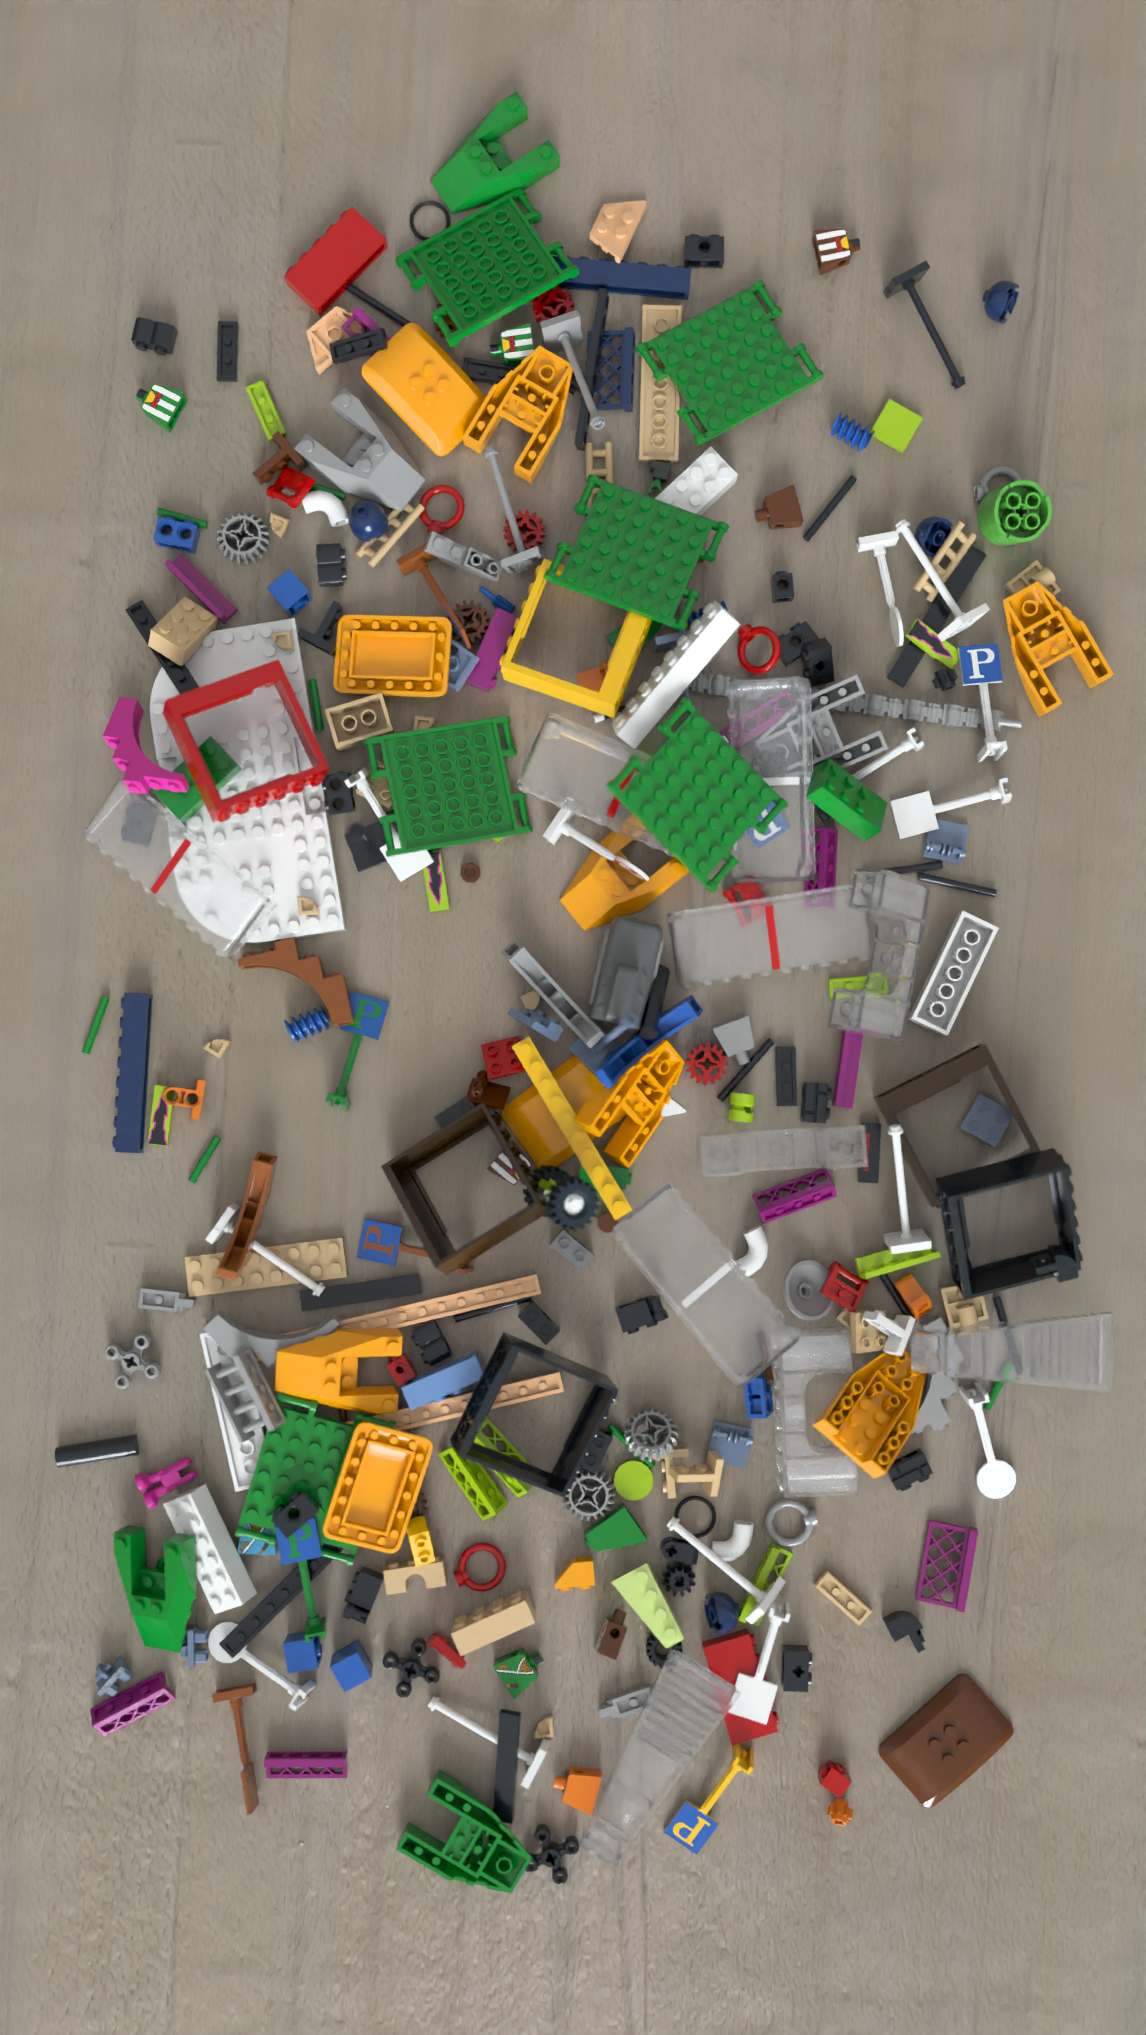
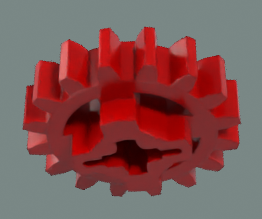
(545, 310)
(532, 532)
(706, 1054)

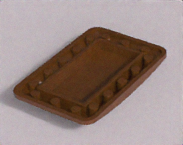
(946, 1740)

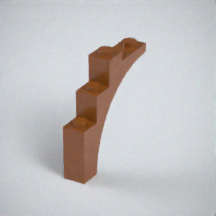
(310, 969)
(250, 1216)

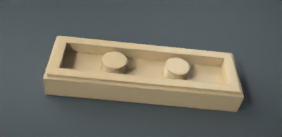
(842, 1597)

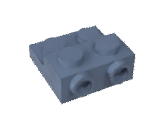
(461, 665)
(537, 1021)

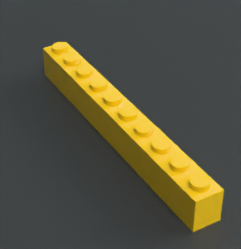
(573, 1132)

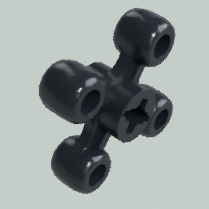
(418, 1670)
(555, 1849)

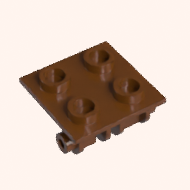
(487, 1092)

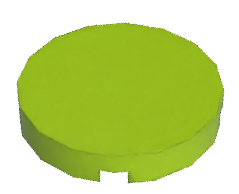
(633, 1480)

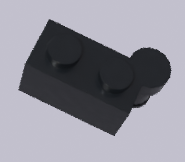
(641, 1313)
(363, 1595)

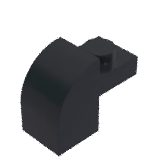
(1057, 1261)
(903, 1624)

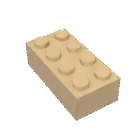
(493, 1622)

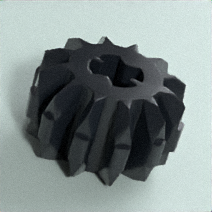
(686, 1582)

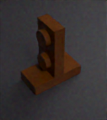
(278, 460)

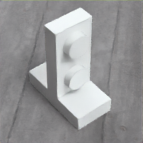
(897, 1330)

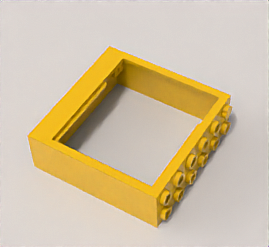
(619, 665)

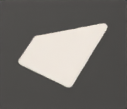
(672, 1108)

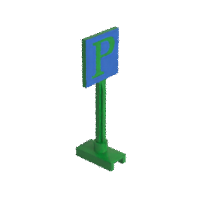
(369, 1019)
(300, 1547)

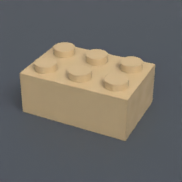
(182, 631)
(359, 720)

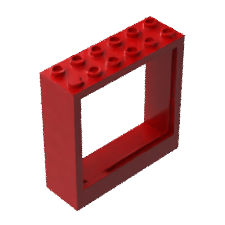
(225, 691)

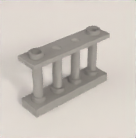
(258, 1388)

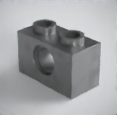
(571, 1249)

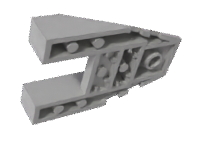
(376, 464)
(825, 736)

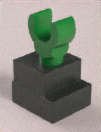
(660, 475)

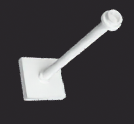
(962, 620)
(226, 1225)
(907, 1239)
(763, 1598)
(533, 1760)

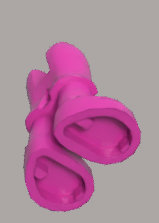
(170, 1480)

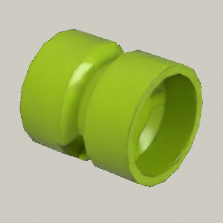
(741, 1107)

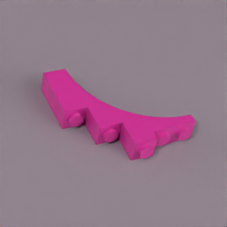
(140, 773)

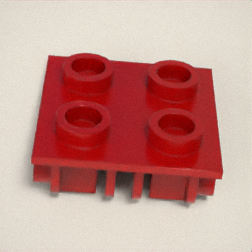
(501, 1058)

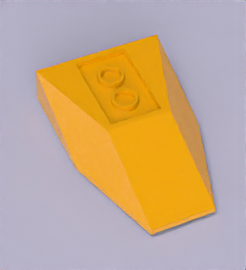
(874, 1412)

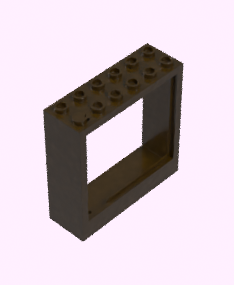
(934, 1081)
(420, 1209)

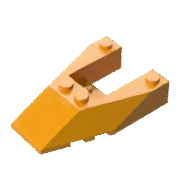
(533, 400)
(1044, 633)
(607, 890)
(642, 1095)
(328, 1369)

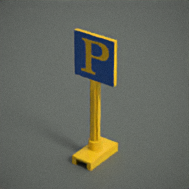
(693, 1825)

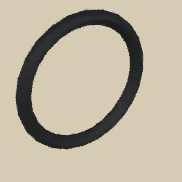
(434, 203)
(708, 1504)

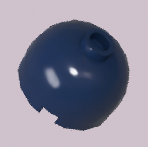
(1000, 300)
(367, 520)
(932, 534)
(721, 1612)

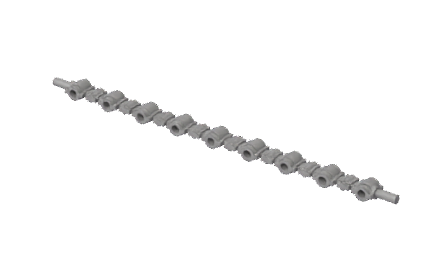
(876, 706)

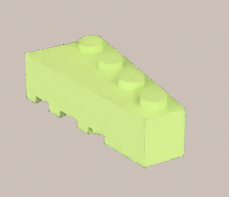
(649, 1602)

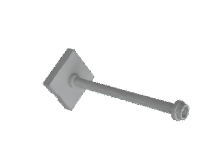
(563, 333)
(523, 559)

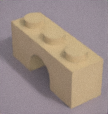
(397, 1573)

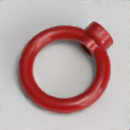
(435, 525)
(747, 634)
(462, 1576)

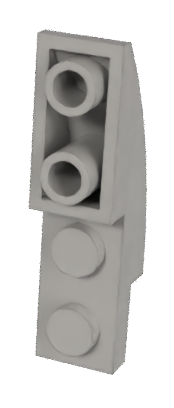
(463, 558)

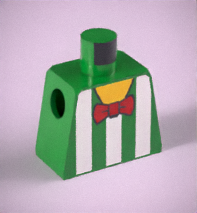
(514, 345)
(162, 405)

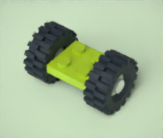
(569, 1198)

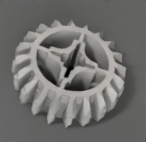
(228, 533)
(665, 1427)
(581, 1498)

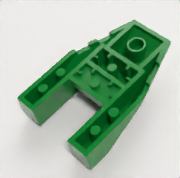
(480, 167)
(158, 1597)
(479, 1846)

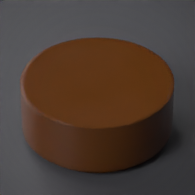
(470, 872)
(606, 1222)

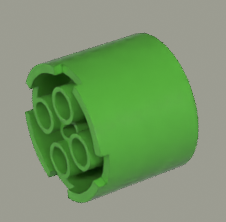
(998, 514)

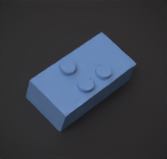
(443, 1380)

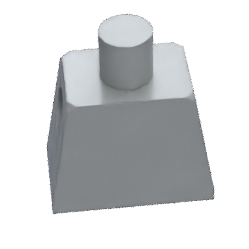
(735, 1039)

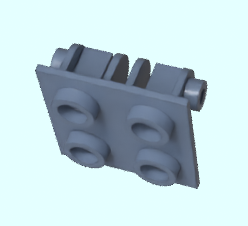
(947, 842)
(987, 1120)
(731, 1442)

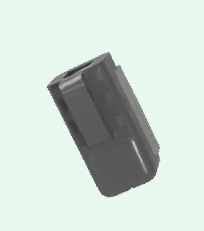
(626, 970)

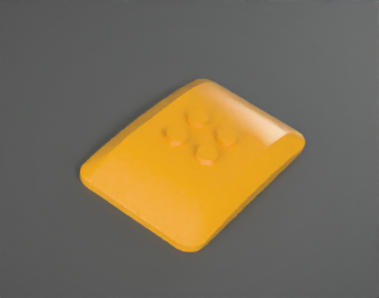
(424, 388)
(392, 655)
(536, 1126)
(377, 1487)

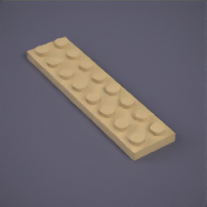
(658, 399)
(315, 1259)

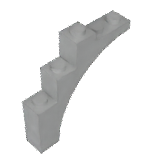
(552, 993)
(236, 1339)
(937, 1387)

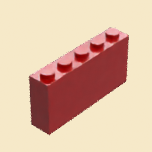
(335, 261)
(726, 1658)

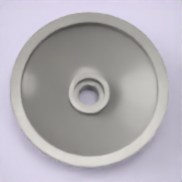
(809, 1278)

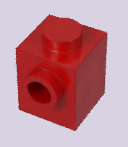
(401, 1369)
(834, 1778)

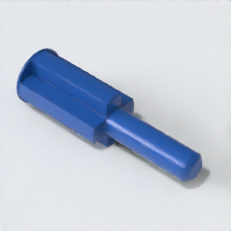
(498, 600)

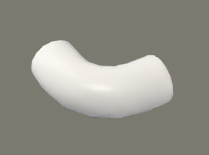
(328, 503)
(757, 1250)
(737, 1544)

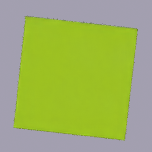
(896, 426)

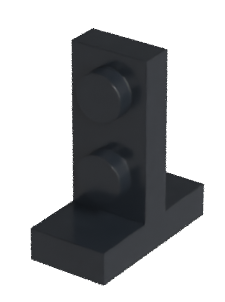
(324, 631)

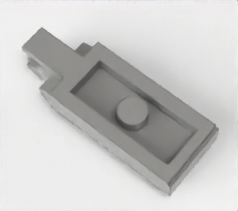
(164, 1300)
(625, 1703)

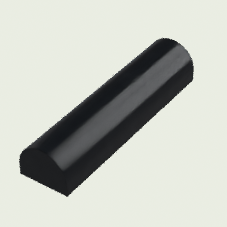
(655, 1004)
(96, 1451)

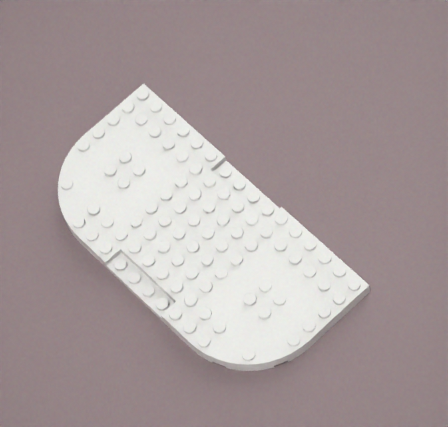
(288, 841)

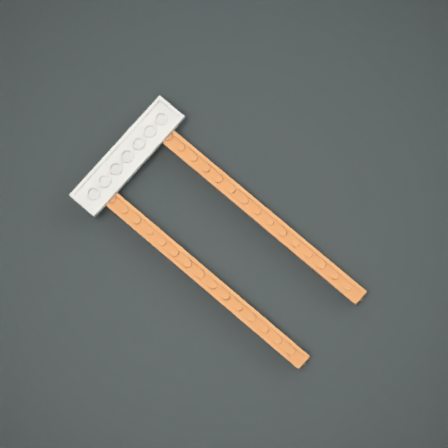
(244, 1455)

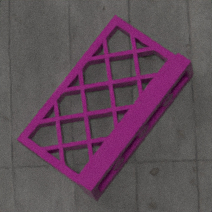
(964, 1570)

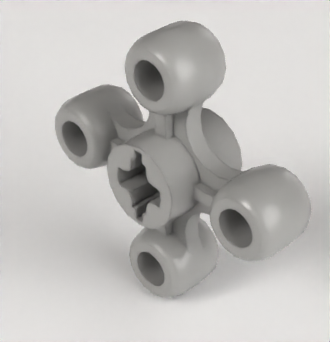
(140, 1363)

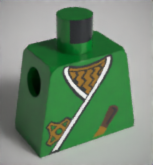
(518, 1670)

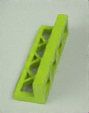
(885, 1262)
(477, 1479)
(516, 1486)
(760, 1577)

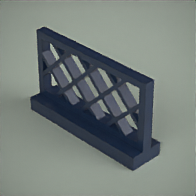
(627, 369)

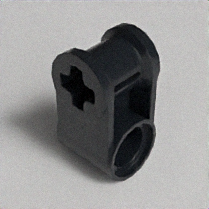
(682, 1551)

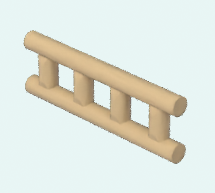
(604, 472)
(390, 541)
(955, 559)

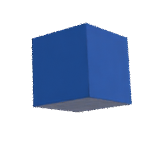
(289, 593)
(300, 1655)
(351, 1666)

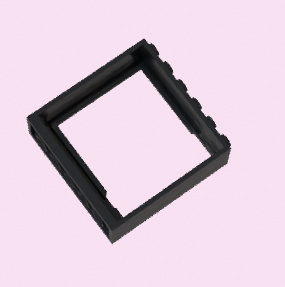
(1015, 1270)
(579, 1440)

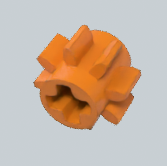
(840, 1812)

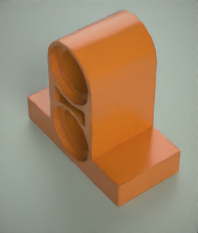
(182, 1093)
(913, 1296)

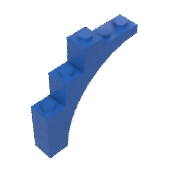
(624, 1056)

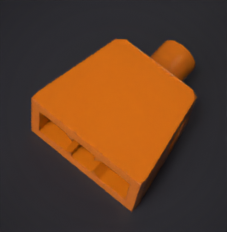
(579, 1788)

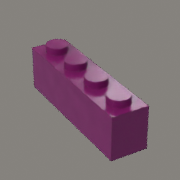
(491, 650)

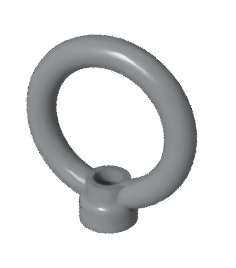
(982, 489)
(809, 1517)

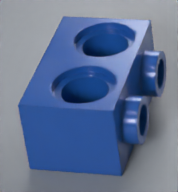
(175, 538)
(758, 1398)

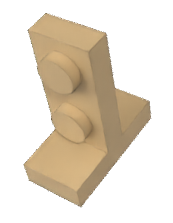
(707, 1474)
(669, 1484)

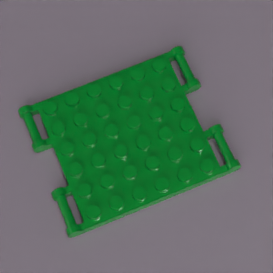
(486, 265)
(729, 363)
(636, 553)
(448, 785)
(696, 795)
(300, 1456)

